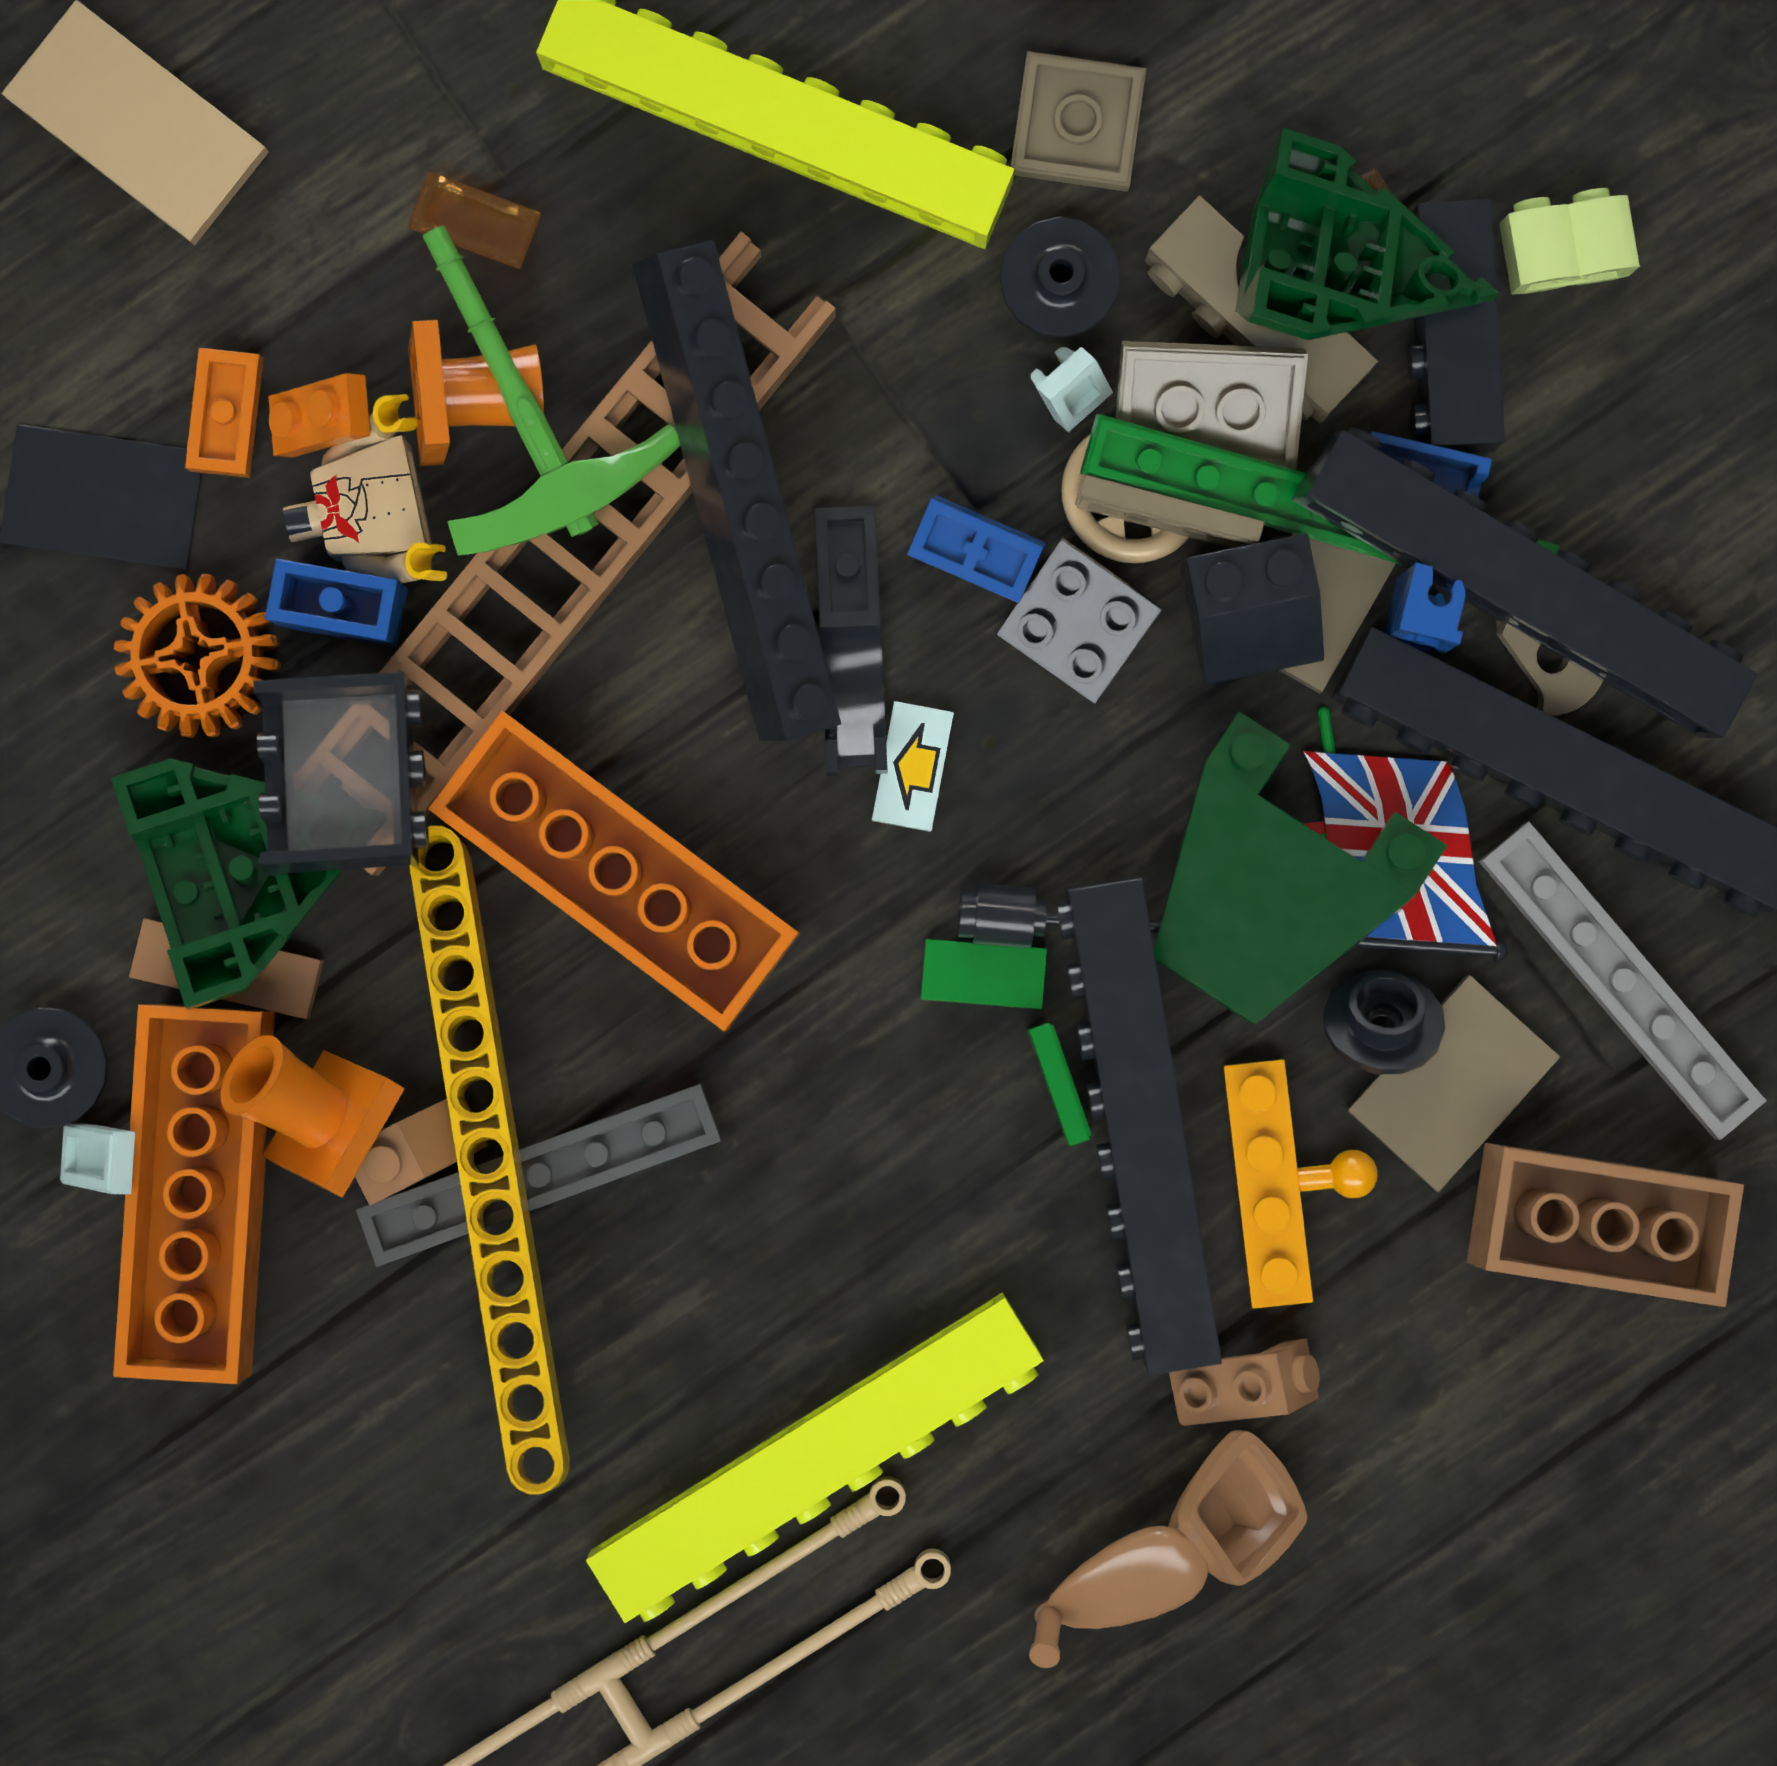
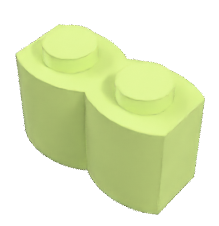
(1568, 242)

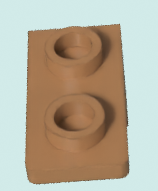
(1248, 1385)

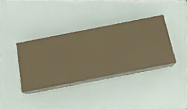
(1167, 513)

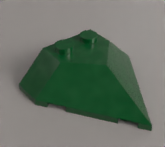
(1337, 253)
(202, 859)

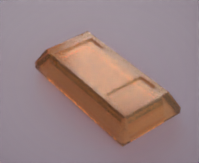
(475, 219)

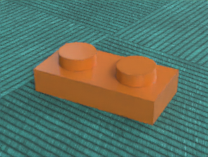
(224, 412)
(319, 415)

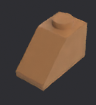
(409, 1153)

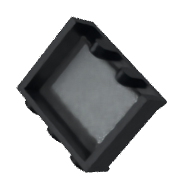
(341, 773)

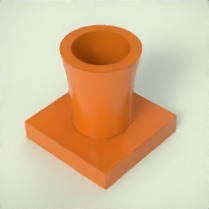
(458, 390)
(320, 1114)

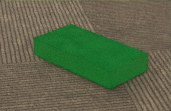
(983, 974)
(1059, 1083)

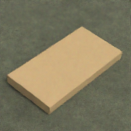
(135, 122)

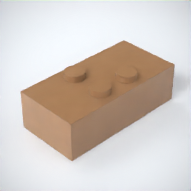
(1605, 1224)

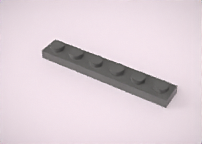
(550, 1172)

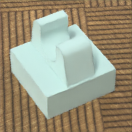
(1073, 387)

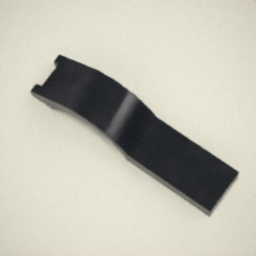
(851, 636)

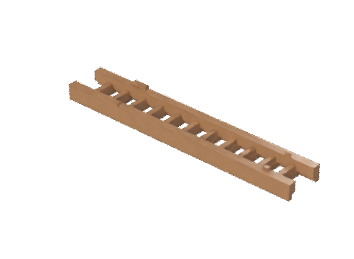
(672, 489)

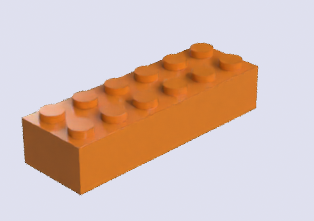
(614, 871)
(191, 1203)

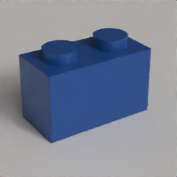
(336, 603)

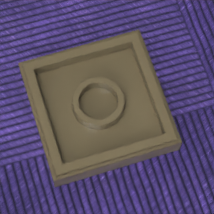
(1078, 121)

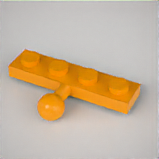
(1272, 1182)

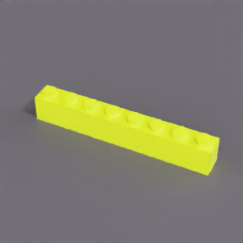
(778, 117)
(814, 1458)

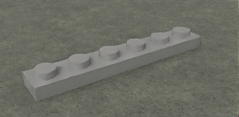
(1622, 981)

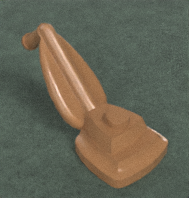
(1227, 1522)

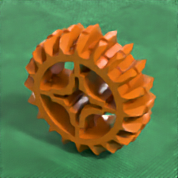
(190, 627)

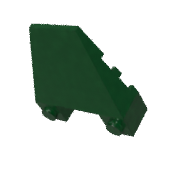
(1266, 898)

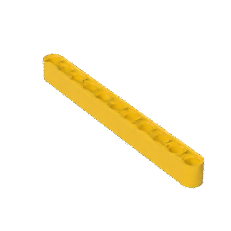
(507, 1182)

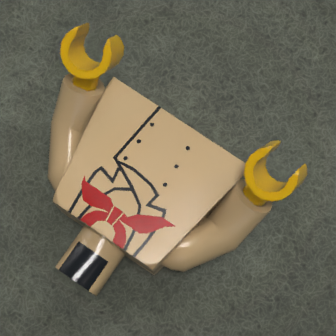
(371, 503)

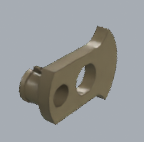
(1557, 690)

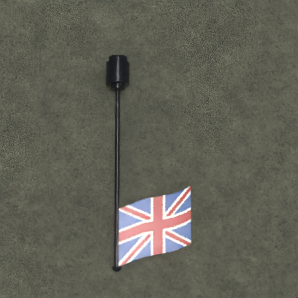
(1356, 803)

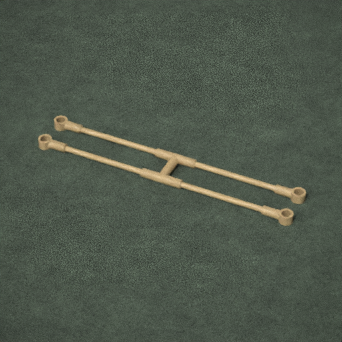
(607, 1673)

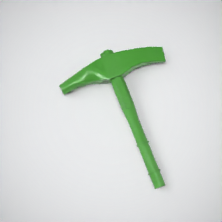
(566, 491)

